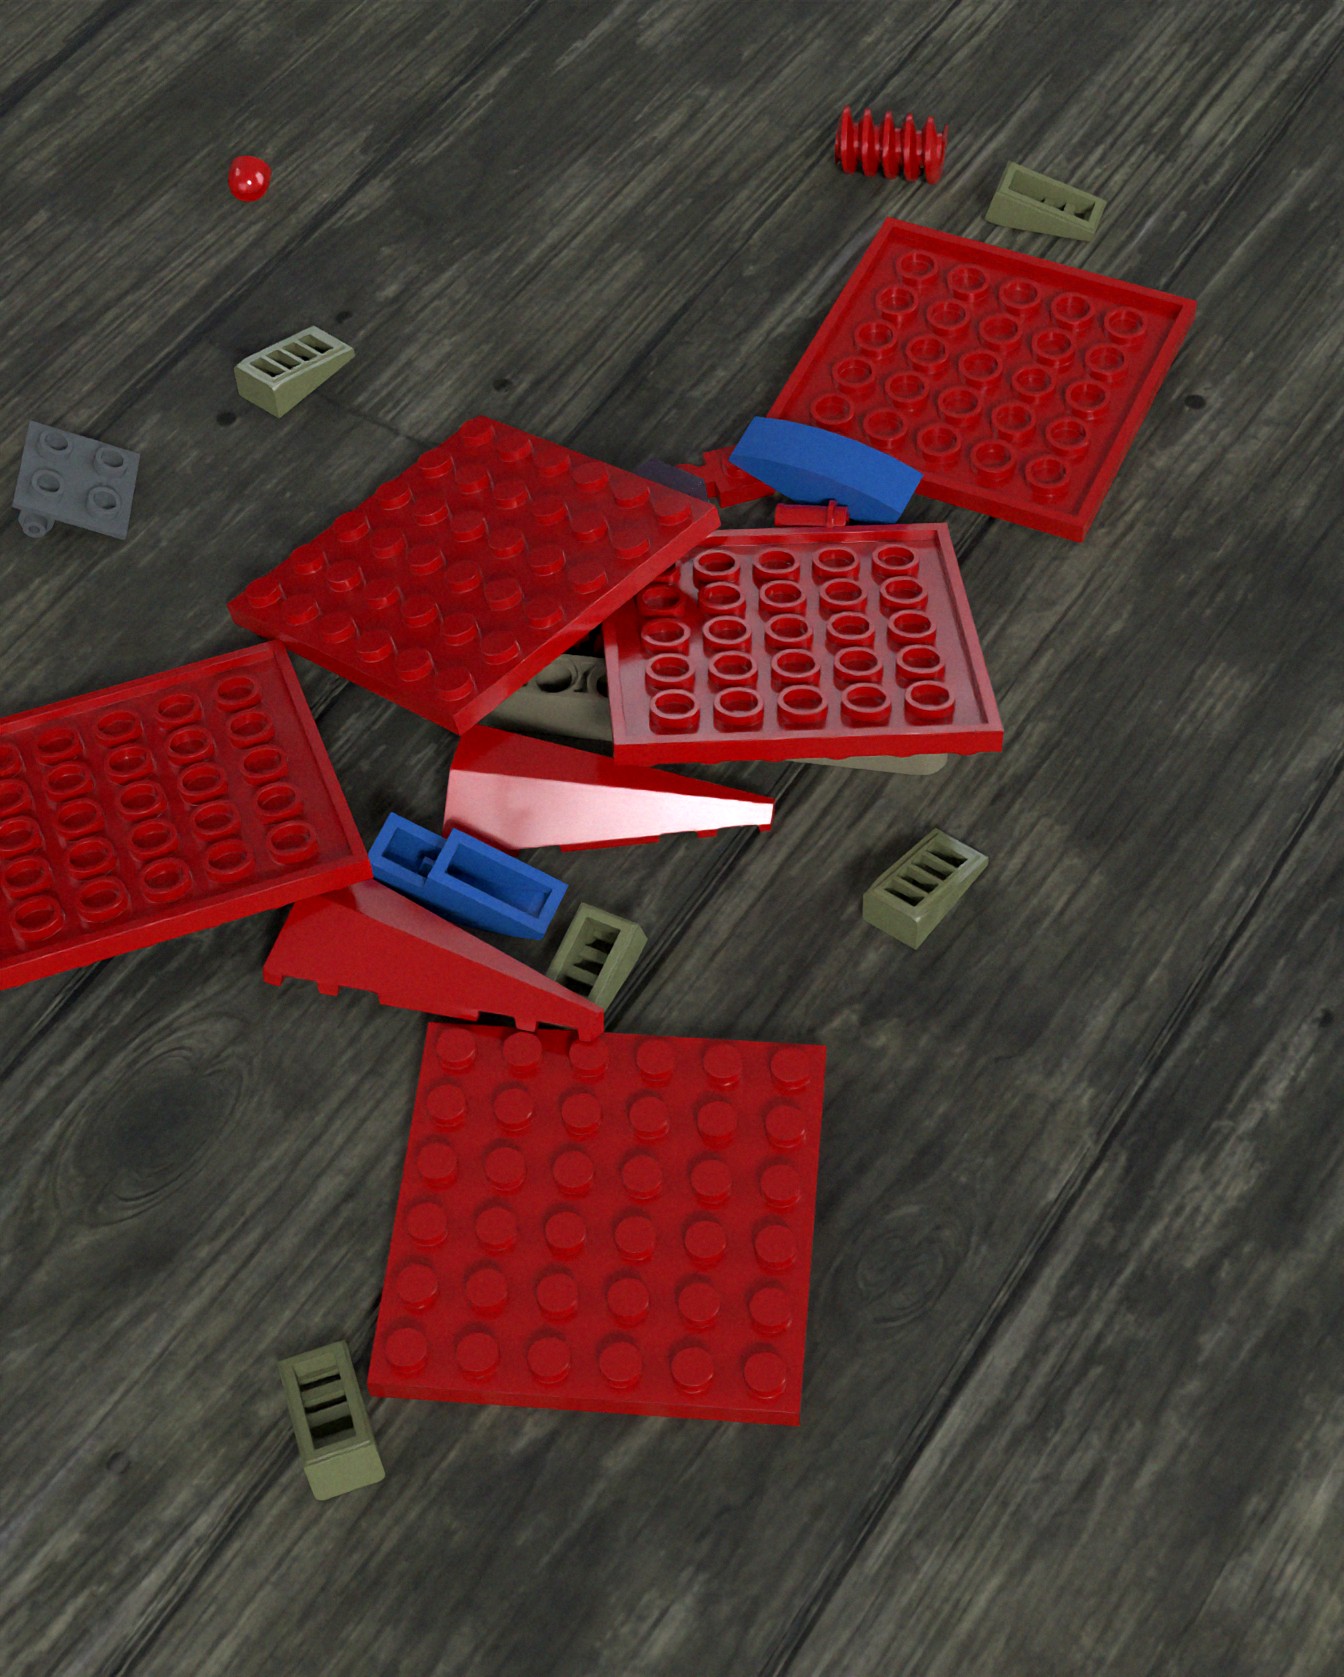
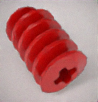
(890, 146)

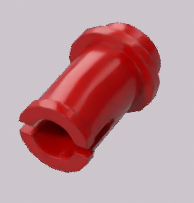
(811, 515)

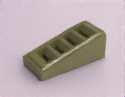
(1035, 204)
(274, 387)
(914, 923)
(576, 945)
(344, 1459)

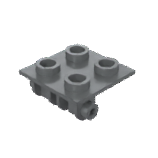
(73, 483)

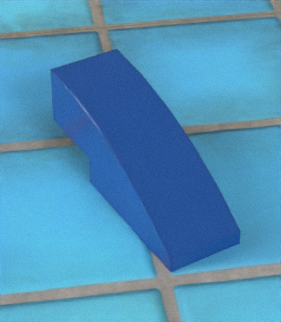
(824, 466)
(465, 880)

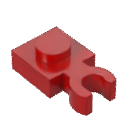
(726, 480)

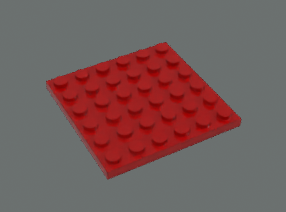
(989, 373)
(473, 570)
(801, 651)
(165, 812)
(605, 1225)

